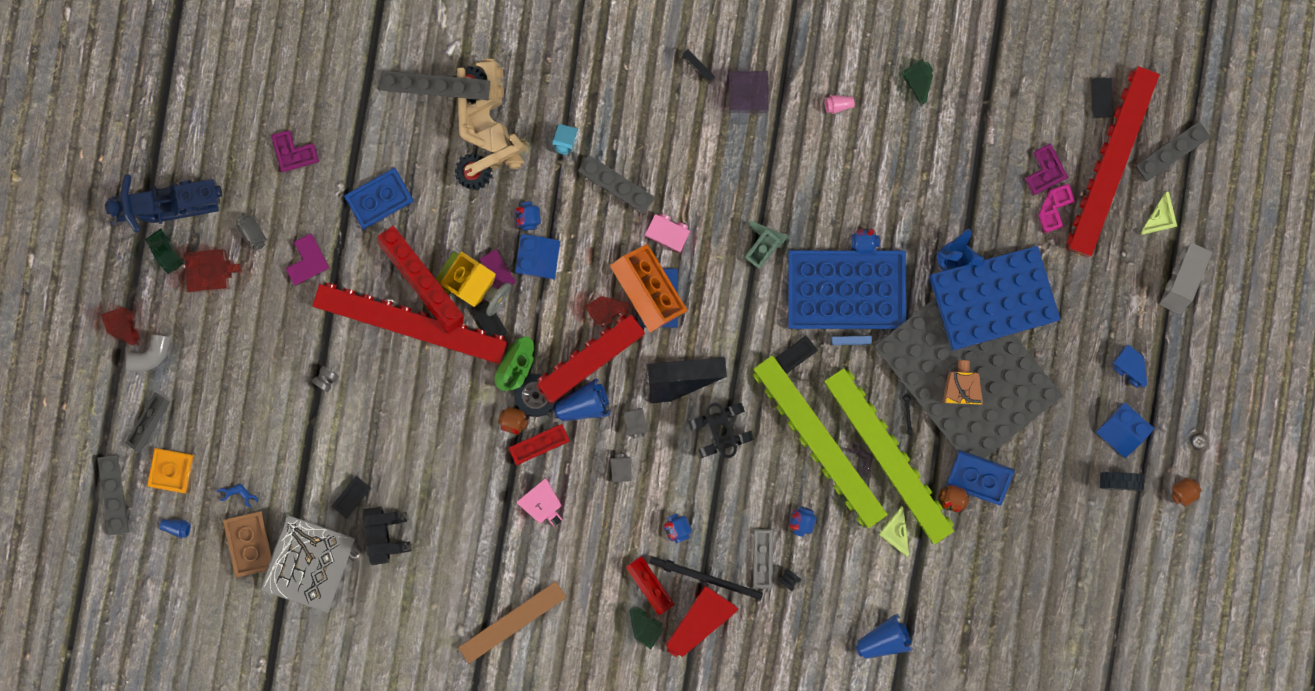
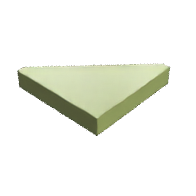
(1162, 216)
(896, 532)

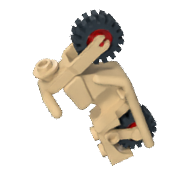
(480, 129)

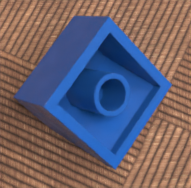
(537, 256)
(1124, 430)

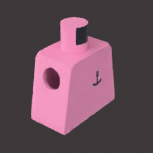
(542, 503)

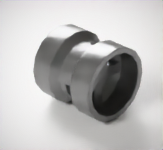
(325, 379)

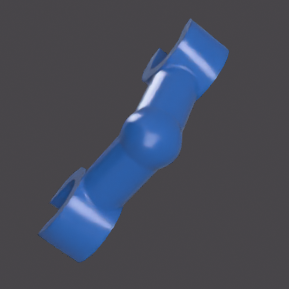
(239, 488)

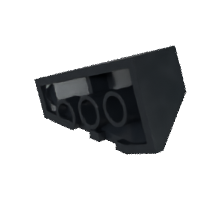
(678, 378)

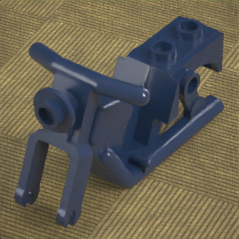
(163, 203)

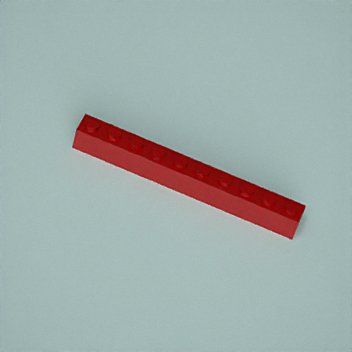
(1113, 161)
(404, 322)

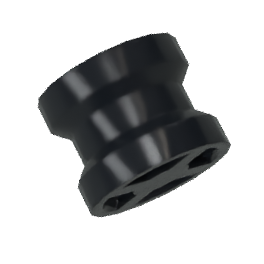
(789, 579)

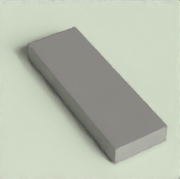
(762, 559)

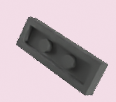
(147, 422)

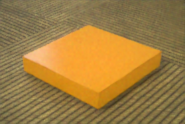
(170, 470)

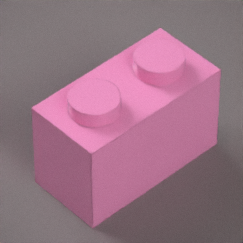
(668, 233)

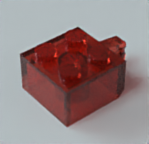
(208, 271)

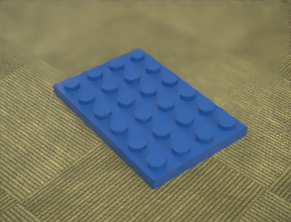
(846, 290)
(994, 298)

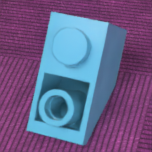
(565, 139)

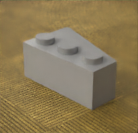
(1185, 278)

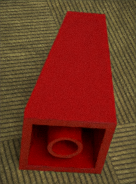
(700, 620)

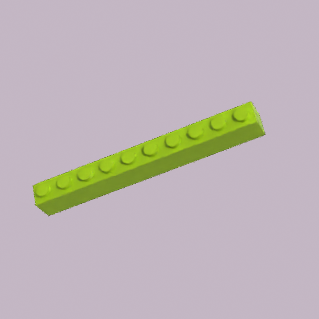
(820, 442)
(888, 455)

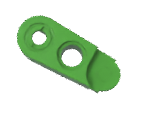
(515, 364)

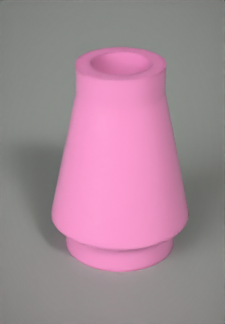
(836, 104)

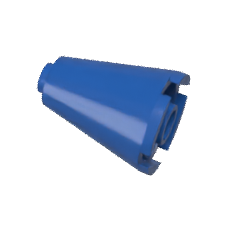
(583, 403)
(885, 640)

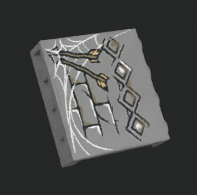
(308, 564)

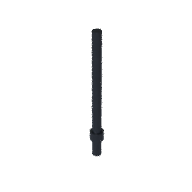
(669, 566)

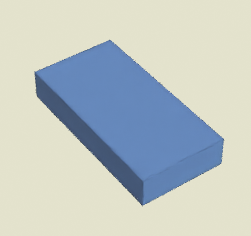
(851, 340)

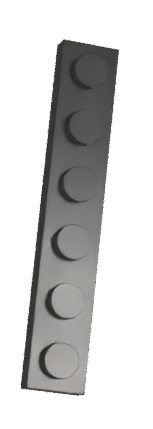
(435, 85)

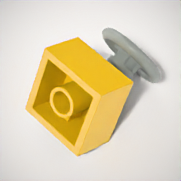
(474, 283)

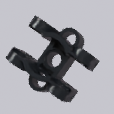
(721, 419)
(377, 534)

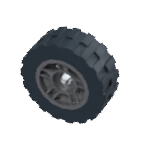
(525, 401)
(1121, 481)

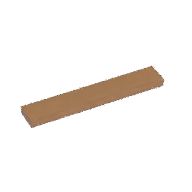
(512, 622)

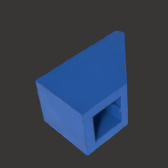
(1132, 365)

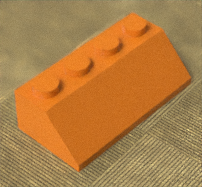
(648, 287)

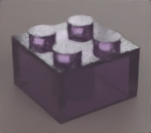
(748, 92)

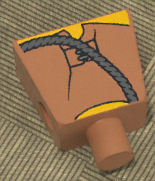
(963, 386)

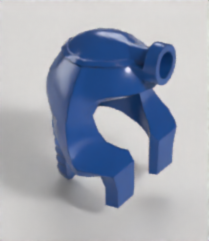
(958, 253)

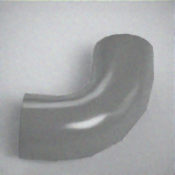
(151, 357)

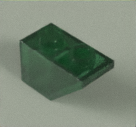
(645, 629)

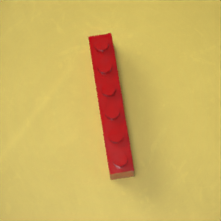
(420, 279)
(590, 359)

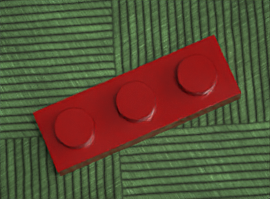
(539, 444)
(650, 585)

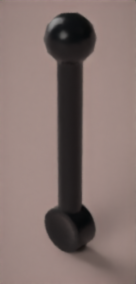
(906, 398)

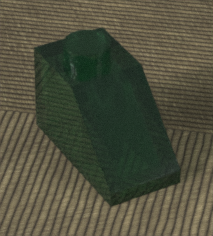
(919, 80)
(164, 251)

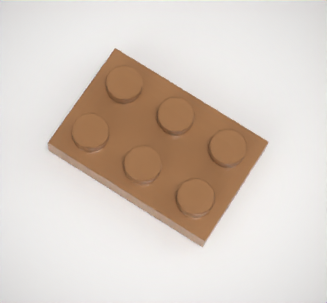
(248, 543)

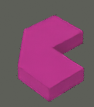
(1048, 214)

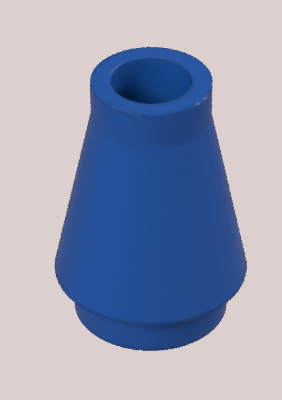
(178, 528)

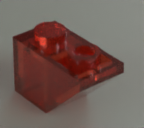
(605, 308)
(119, 324)

